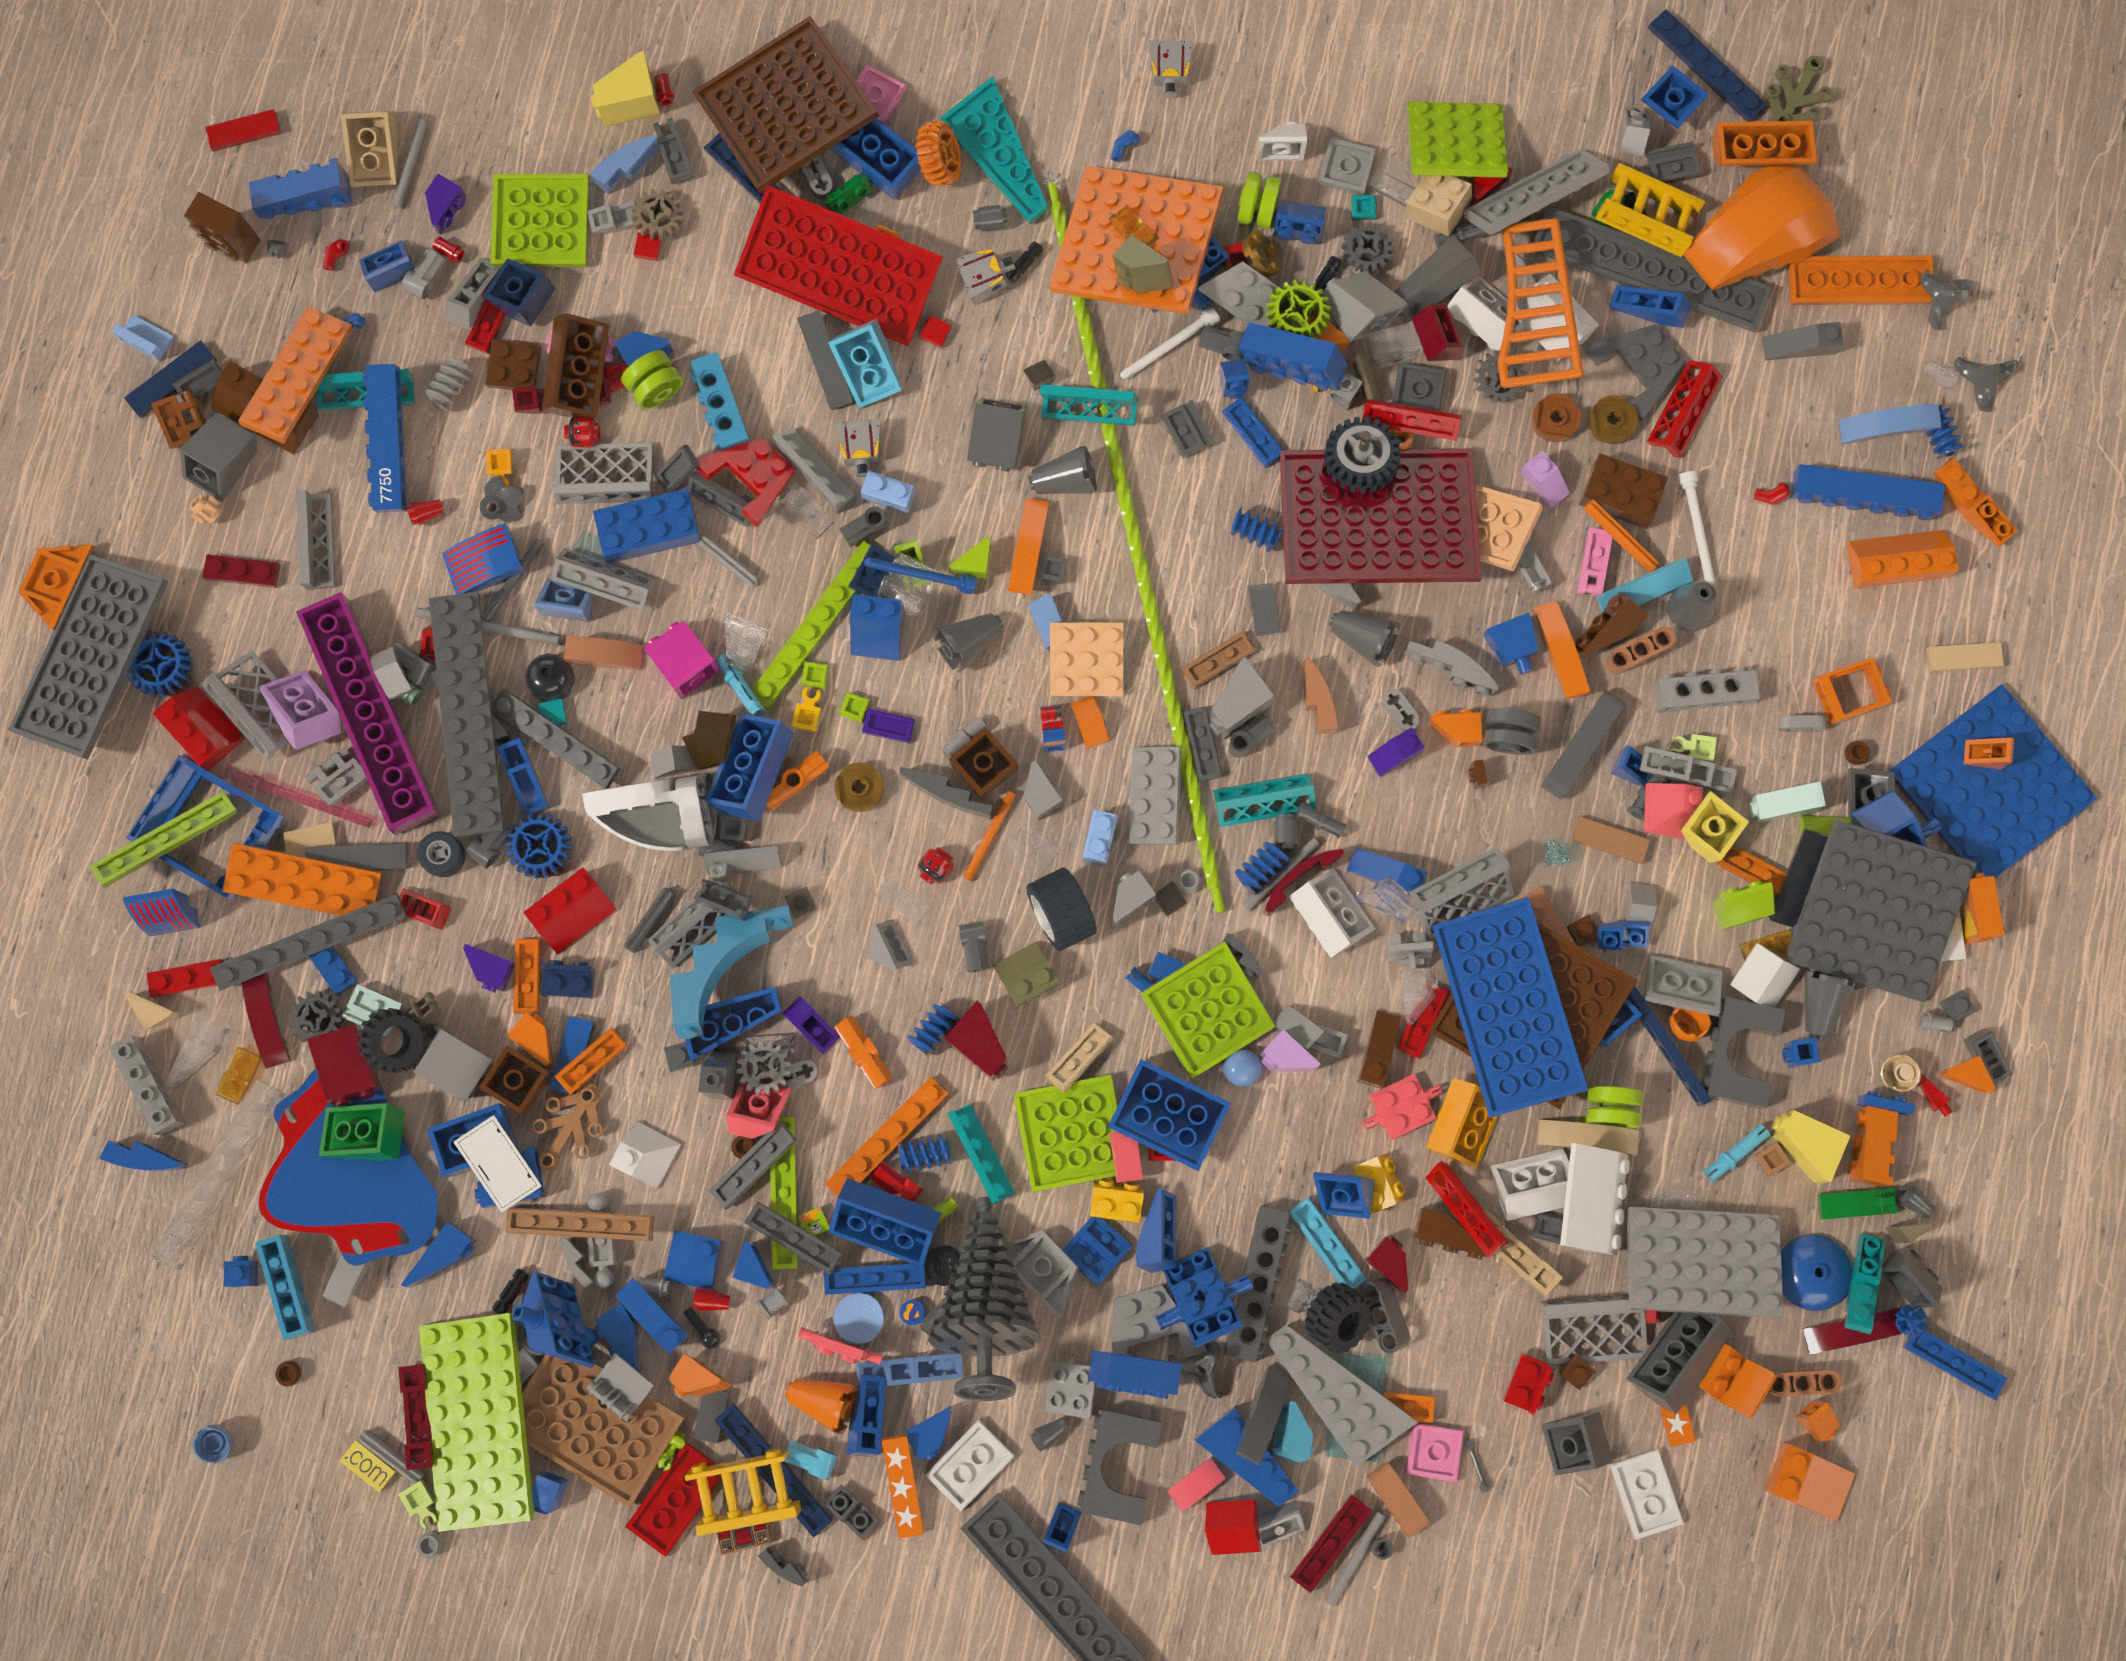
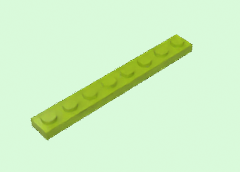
(808, 633)

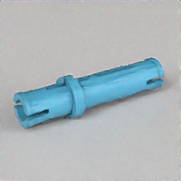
(735, 678)
(1736, 1153)

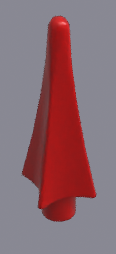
(1935, 1097)

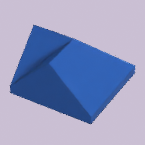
(1674, 97)

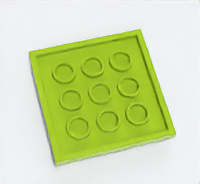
(1457, 139)
(540, 219)
(1207, 1010)
(1067, 1132)

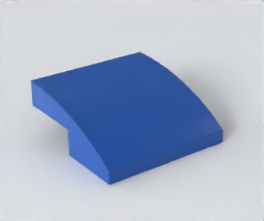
(1097, 1249)

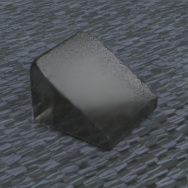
(1039, 374)
(1169, 899)

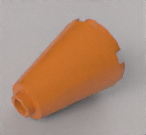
(823, 1401)

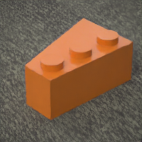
(1873, 1147)

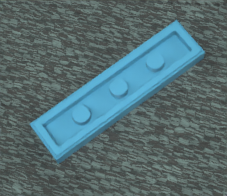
(1651, 584)
(1327, 1244)

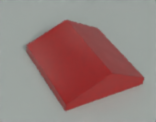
(1232, 1527)

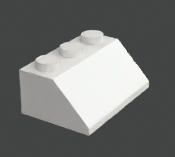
(1482, 311)
(1584, 322)
(1332, 912)
(1532, 1184)

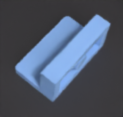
(144, 337)

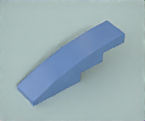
(914, 1369)

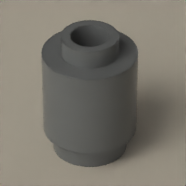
(989, 218)
(1286, 832)

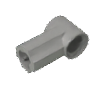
(421, 278)

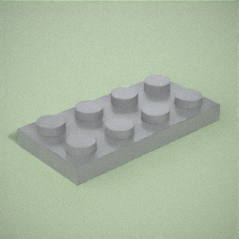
(1155, 796)

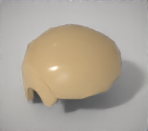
(1901, 1072)

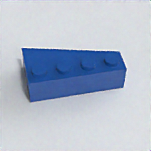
(732, 1017)

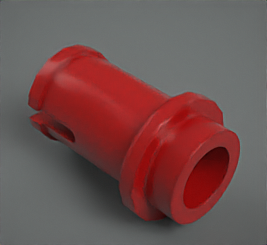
(665, 95)
(448, 249)

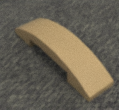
(1601, 1136)
(1525, 1262)

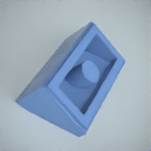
(1043, 613)

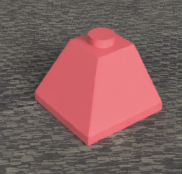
(1670, 808)
(755, 1114)

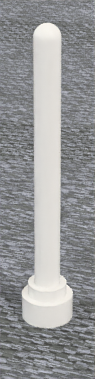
(1208, 318)
(1688, 482)

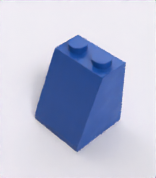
(876, 627)

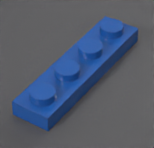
(875, 1279)
(1956, 1364)

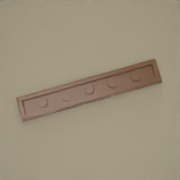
(580, 1224)

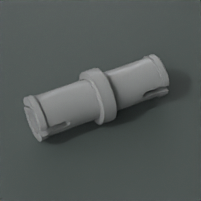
(963, 737)

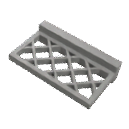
(599, 491)
(238, 711)
(1457, 884)
(1591, 1307)

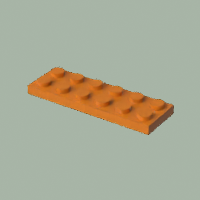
(1859, 280)
(295, 374)
(299, 880)

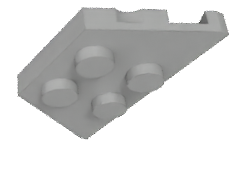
(1241, 293)
(1044, 1269)

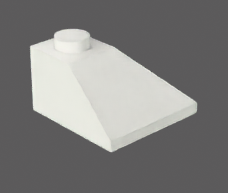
(1283, 143)
(645, 1154)

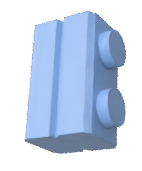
(888, 492)
(1099, 838)

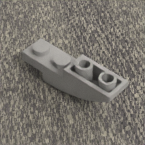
(1463, 669)

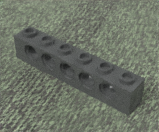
(1282, 1224)

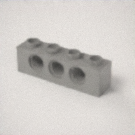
(1670, 700)
(146, 1085)

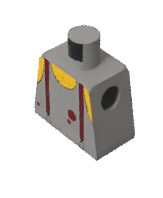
(1170, 64)
(983, 273)
(860, 443)

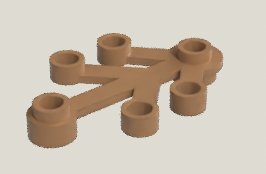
(570, 1123)

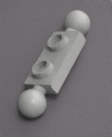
(601, 1251)

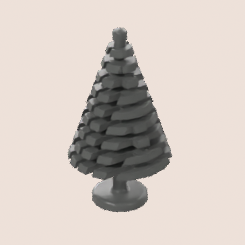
(984, 1308)

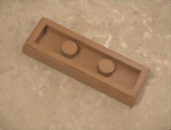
(1218, 660)
(1610, 840)

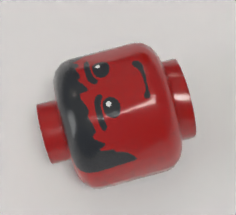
(582, 432)
(935, 866)

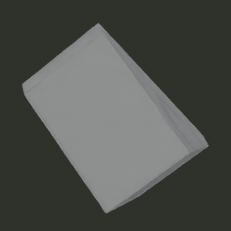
(390, 673)
(672, 761)
(1641, 903)

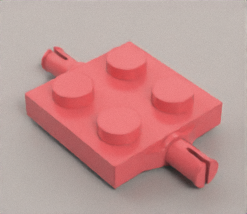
(1402, 1107)
(830, 1345)

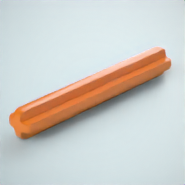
(1621, 535)

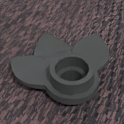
(504, 498)

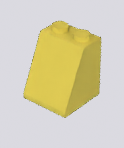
(626, 93)
(1810, 1144)

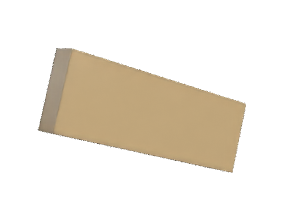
(1964, 657)
(1079, 1057)

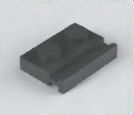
(1674, 163)
(1187, 429)

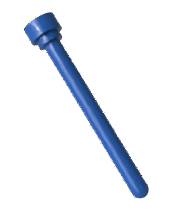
(964, 583)

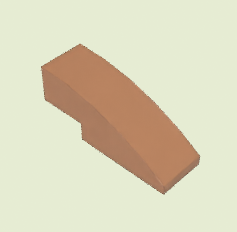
(603, 652)
(1319, 699)

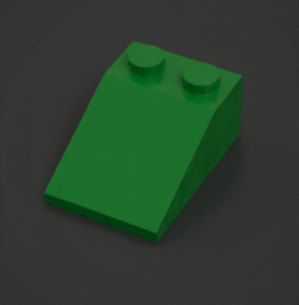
(362, 1132)

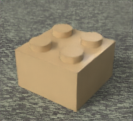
(1439, 202)

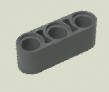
(1394, 1324)

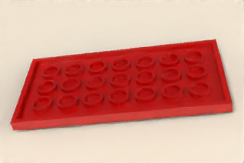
(838, 265)

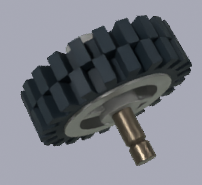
(1362, 454)

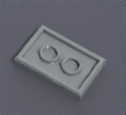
(1683, 985)

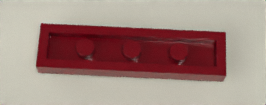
(1330, 1543)

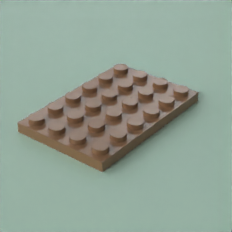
(588, 1437)

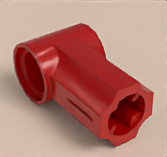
(895, 1183)

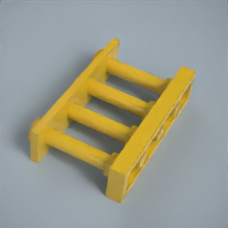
(1642, 226)
(735, 1516)

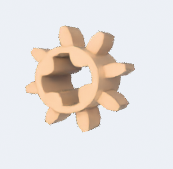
(205, 509)

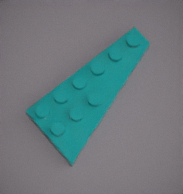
(994, 146)

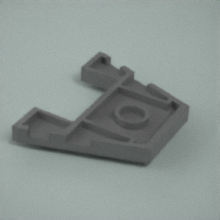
(1649, 358)

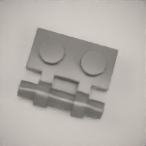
(341, 782)

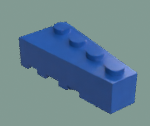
(301, 191)
(1222, 1441)

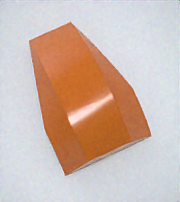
(1764, 225)

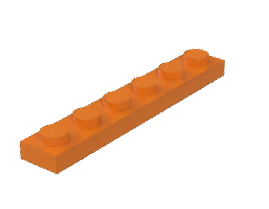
(888, 1136)

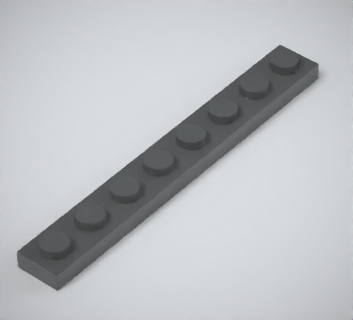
(308, 941)

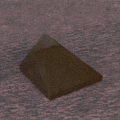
(711, 739)

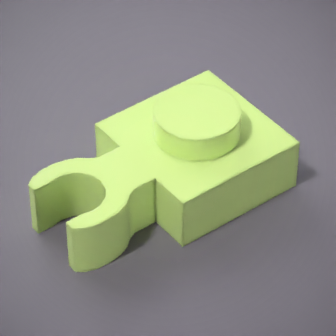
(1699, 747)
(417, 1500)

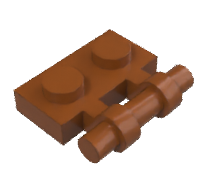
(173, 421)

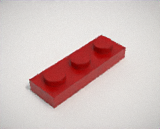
(181, 979)

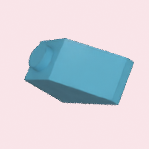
(1292, 1435)

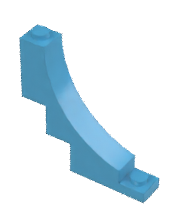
(712, 960)

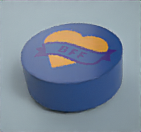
(912, 1312)

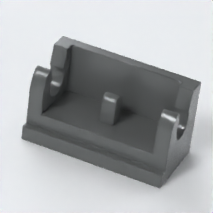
(723, 899)

